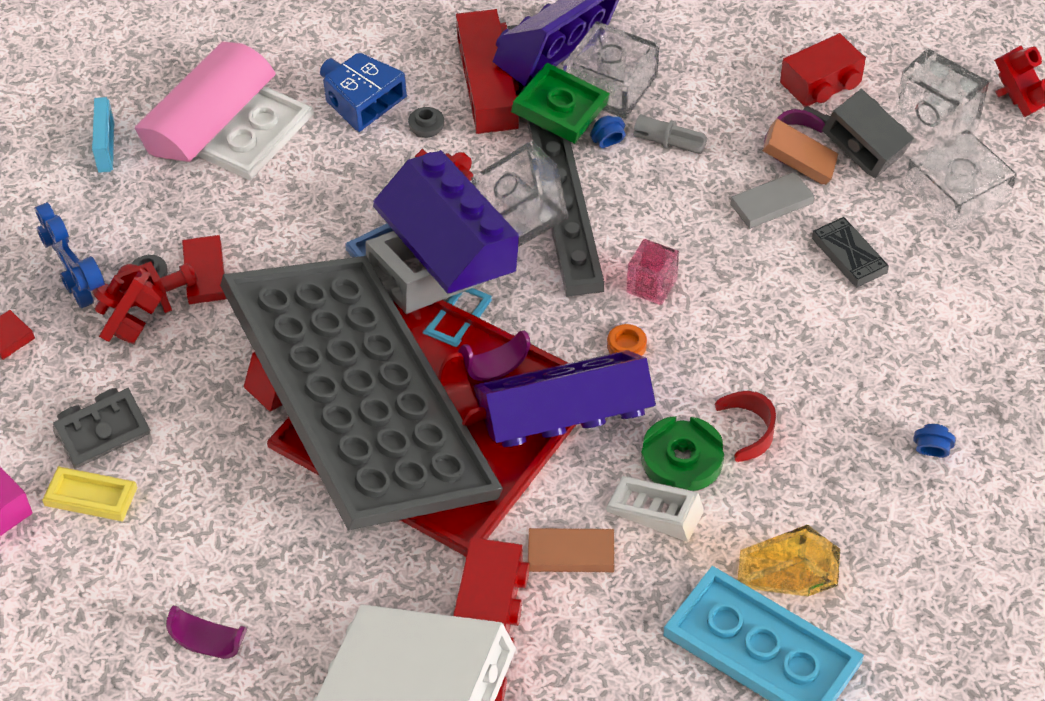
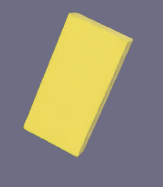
(90, 493)

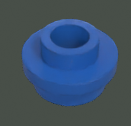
(608, 131)
(934, 440)

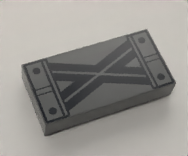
(850, 252)

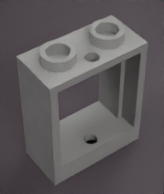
(404, 286)

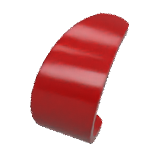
(456, 384)
(759, 405)

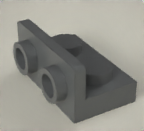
(100, 426)

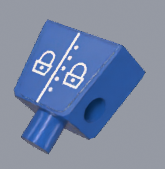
(362, 88)

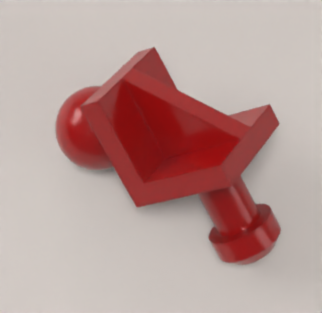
(184, 276)

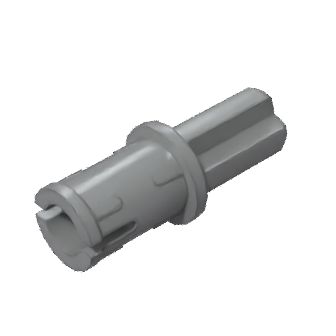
(669, 134)

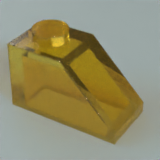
(791, 563)

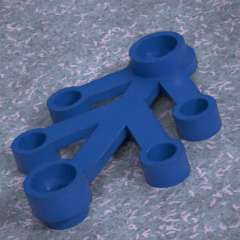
(80, 275)

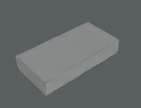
(772, 200)

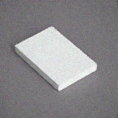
(257, 133)

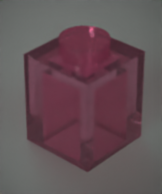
(652, 271)

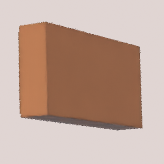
(800, 152)
(571, 550)

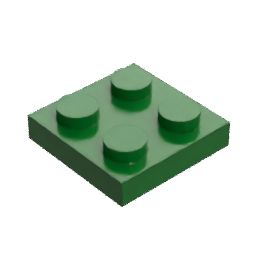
(560, 102)

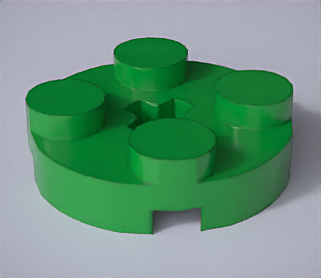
(693, 435)

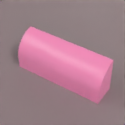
(204, 102)

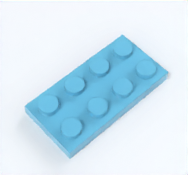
(761, 642)

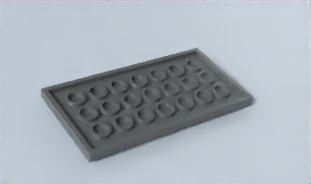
(359, 391)

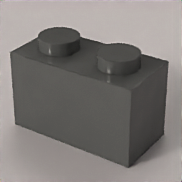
(867, 133)

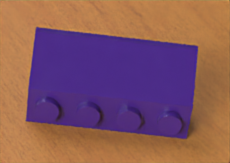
(549, 36)
(448, 223)
(566, 396)

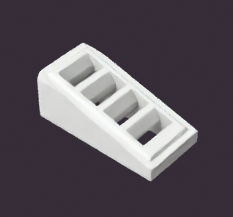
(668, 523)

